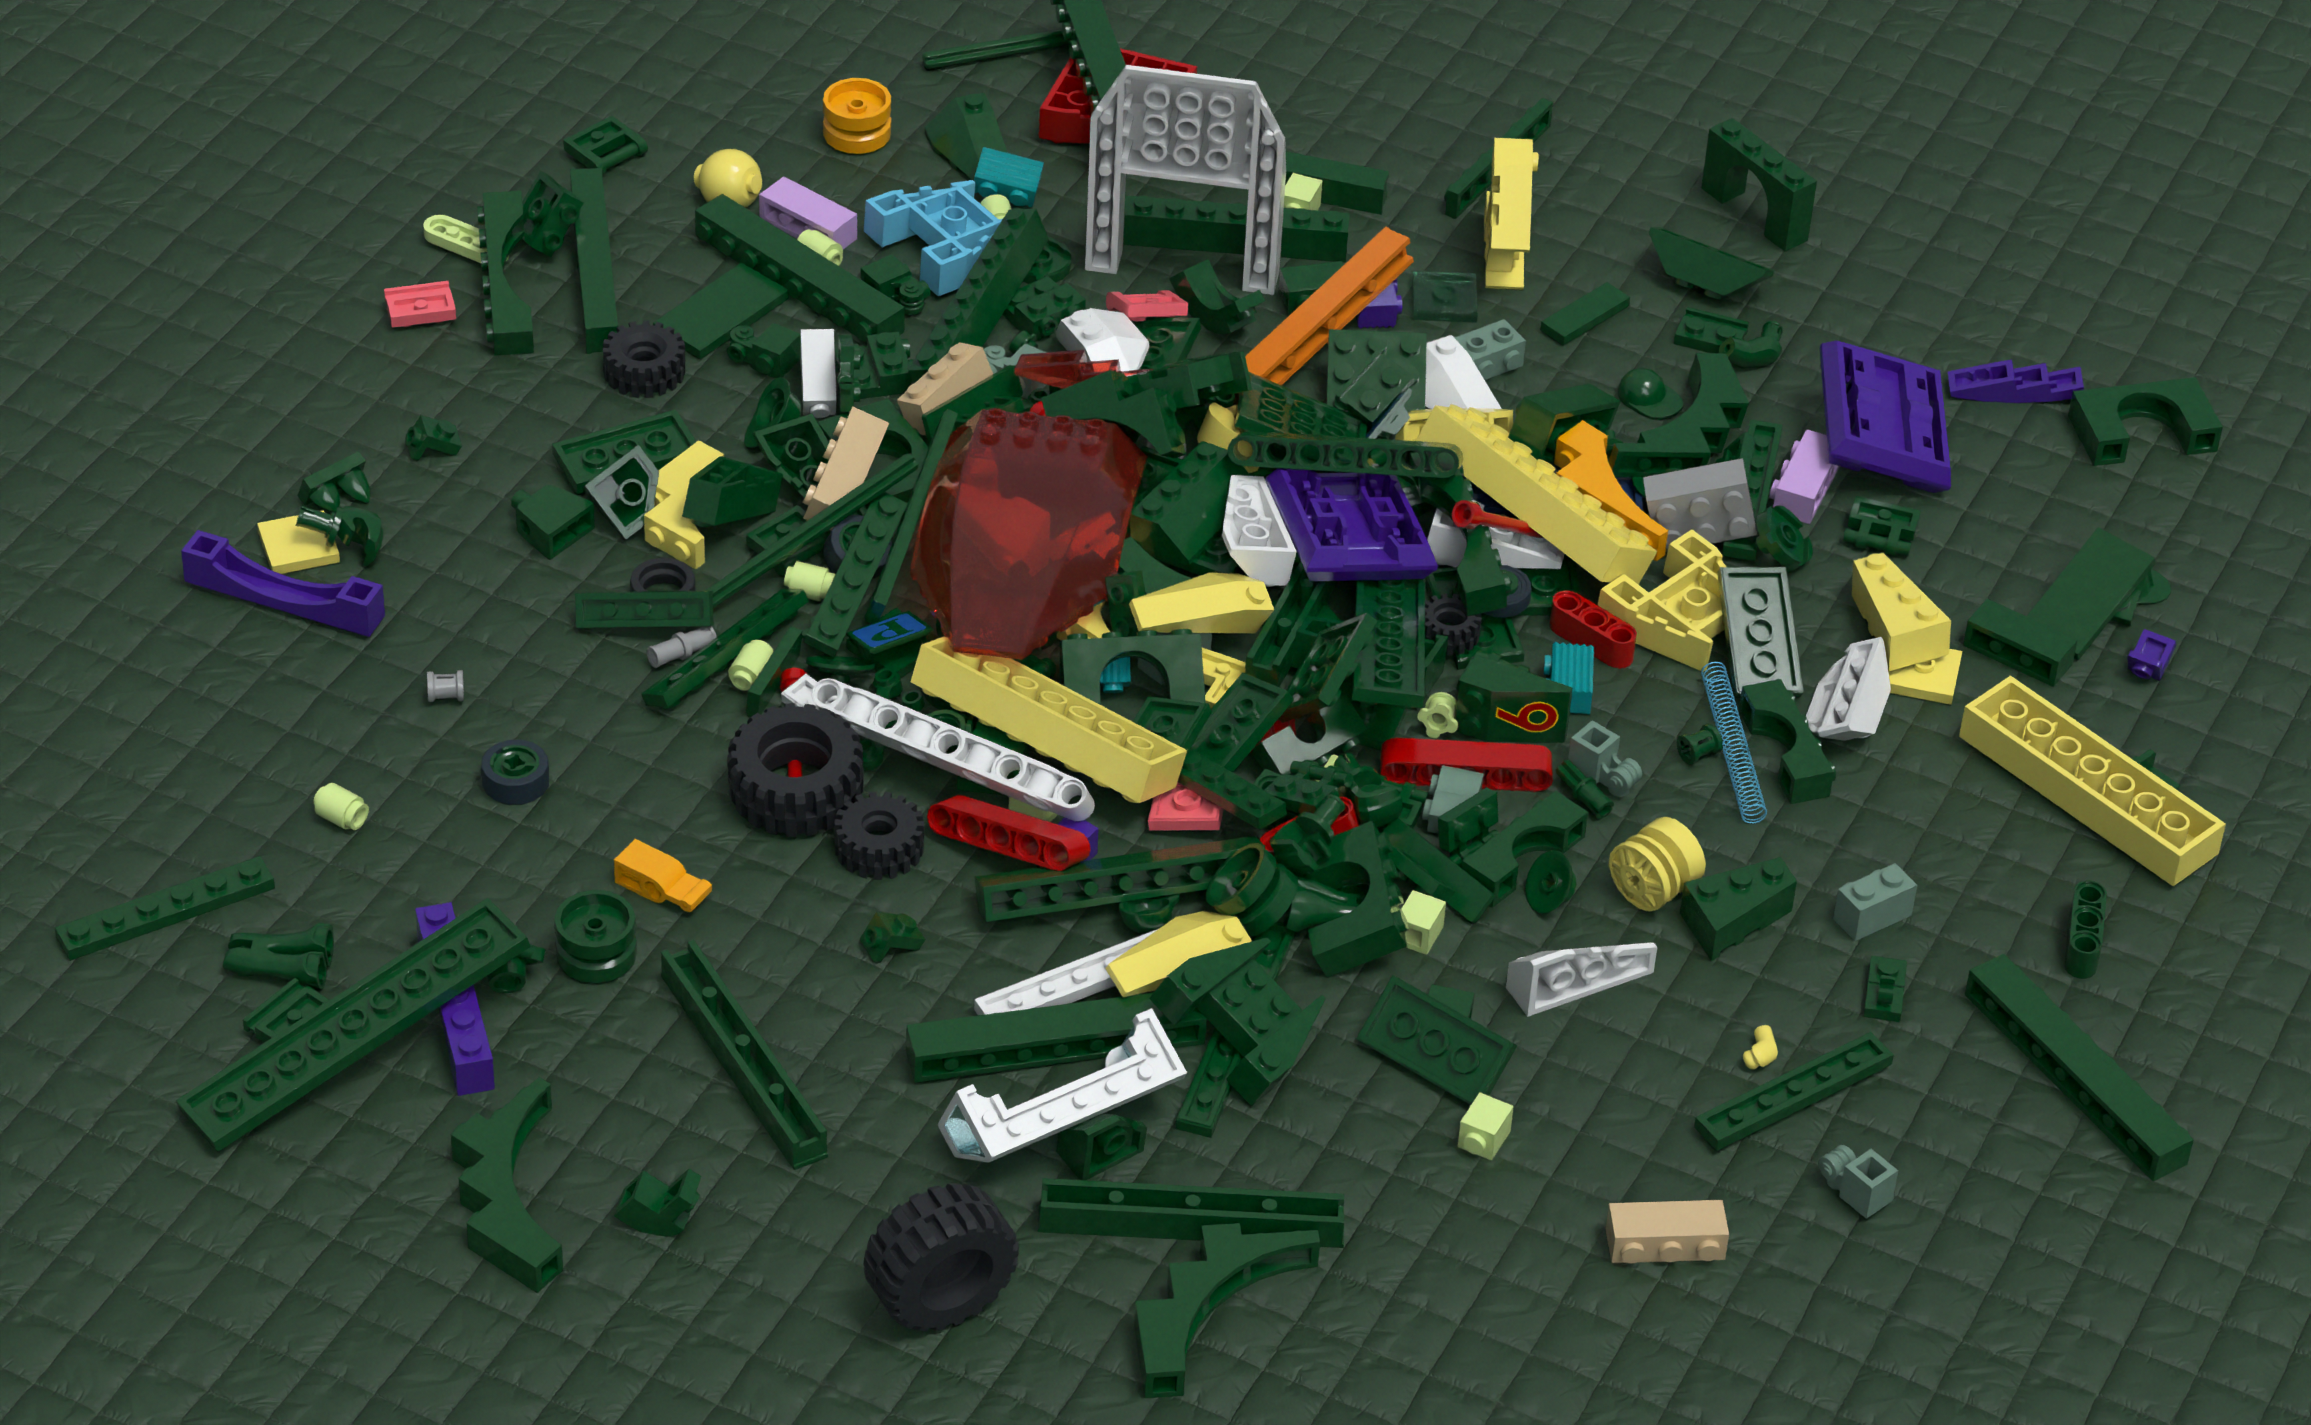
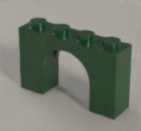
(1788, 188)
(2177, 403)
(897, 441)
(1174, 655)
(1377, 923)

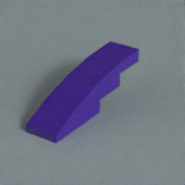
(2008, 385)

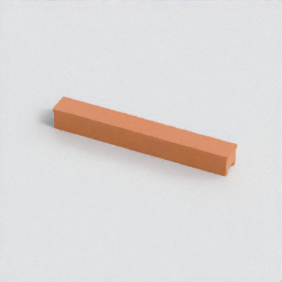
(1330, 307)

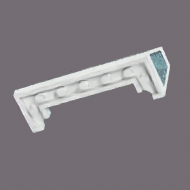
(986, 1130)

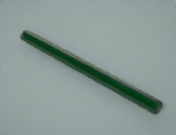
(813, 528)

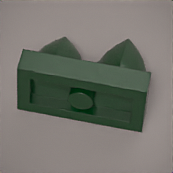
(344, 474)

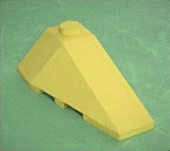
(1205, 605)
(1167, 948)

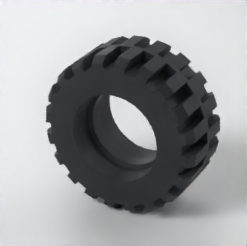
(794, 803)
(941, 1257)

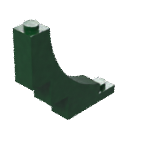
(1697, 433)

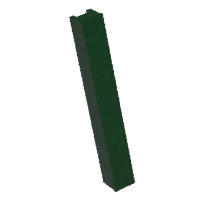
(1342, 182)
(594, 259)
(1275, 645)
(745, 1056)
(1181, 1210)

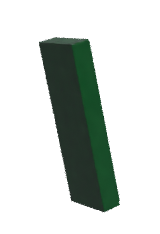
(1585, 313)
(769, 678)

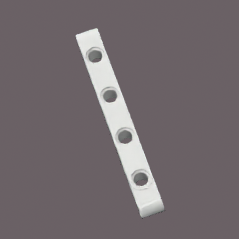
(973, 759)

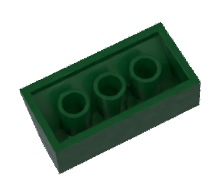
(1186, 506)

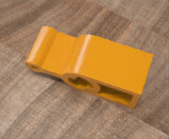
(658, 877)

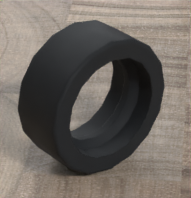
(662, 571)

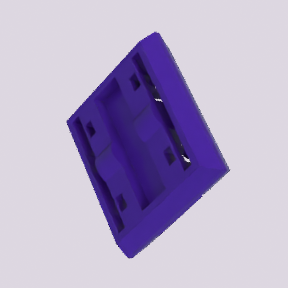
(1885, 416)
(1351, 525)

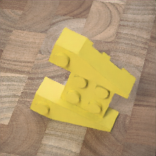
(1508, 212)
(1680, 613)

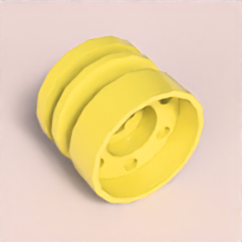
(1656, 863)

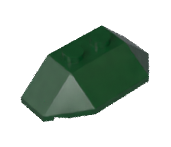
(1705, 266)

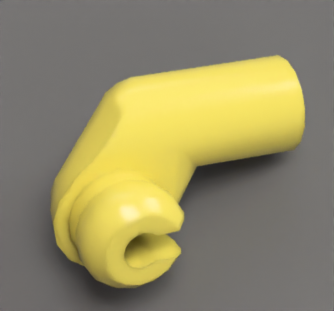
(1763, 1051)

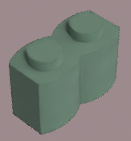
(1449, 790)

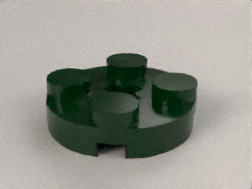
(1782, 537)

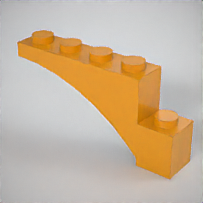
(1585, 462)

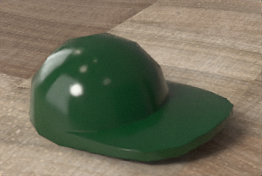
(1648, 395)
(1148, 913)

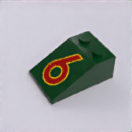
(1511, 705)

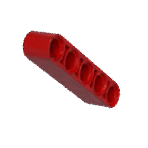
(1503, 764)
(1008, 832)

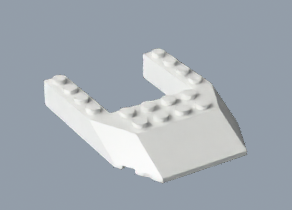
(1187, 132)

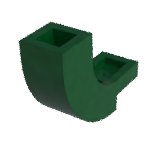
(1212, 302)

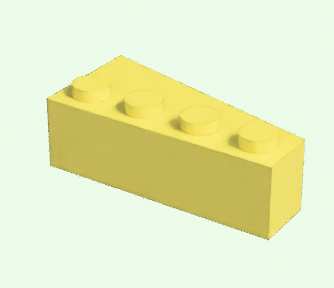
(1899, 613)

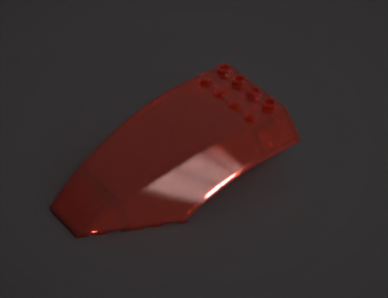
(1023, 527)

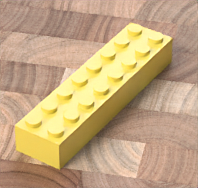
(1539, 496)
(1051, 720)
(2092, 780)

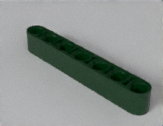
(1329, 459)

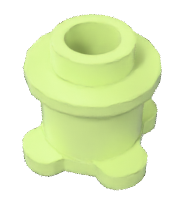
(1439, 714)

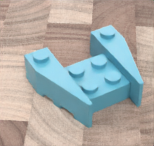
(945, 219)

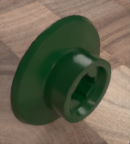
(1550, 882)

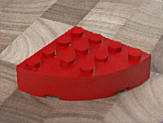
(1066, 110)

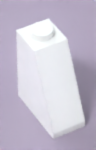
(818, 372)

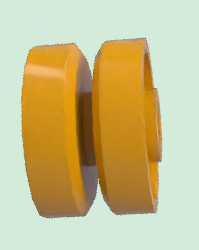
(857, 115)

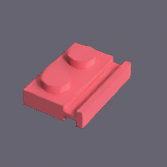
(420, 304)

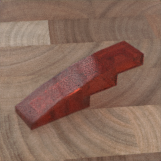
(1065, 367)

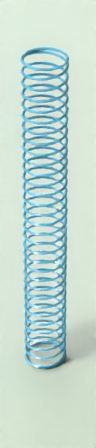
(1724, 747)

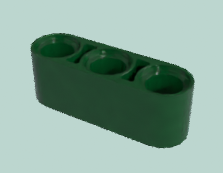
(2085, 929)

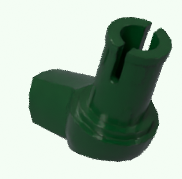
(1755, 352)

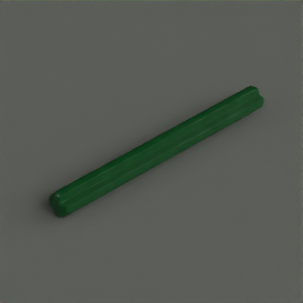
(993, 49)

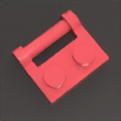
(1140, 306)

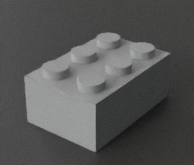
(1704, 498)

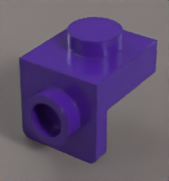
(2151, 655)

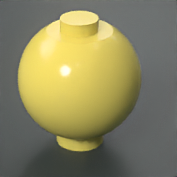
(730, 174)

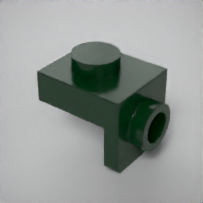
(432, 434)
(889, 931)

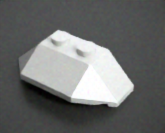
(1104, 337)
(1852, 693)

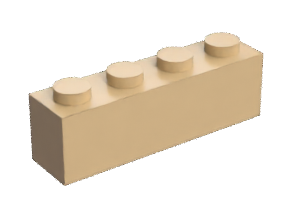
(848, 460)

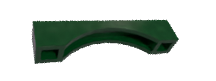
(510, 316)
(1479, 576)

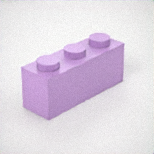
(799, 209)
(1804, 477)

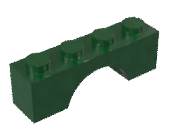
(1772, 712)
(1548, 826)

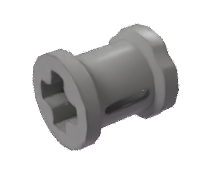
(445, 686)

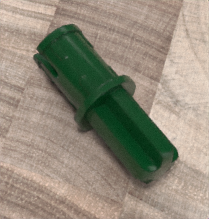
(1585, 789)

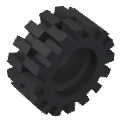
(1451, 610)

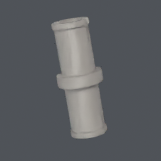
(680, 646)

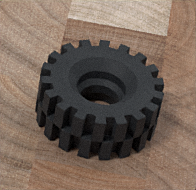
(644, 359)
(879, 852)

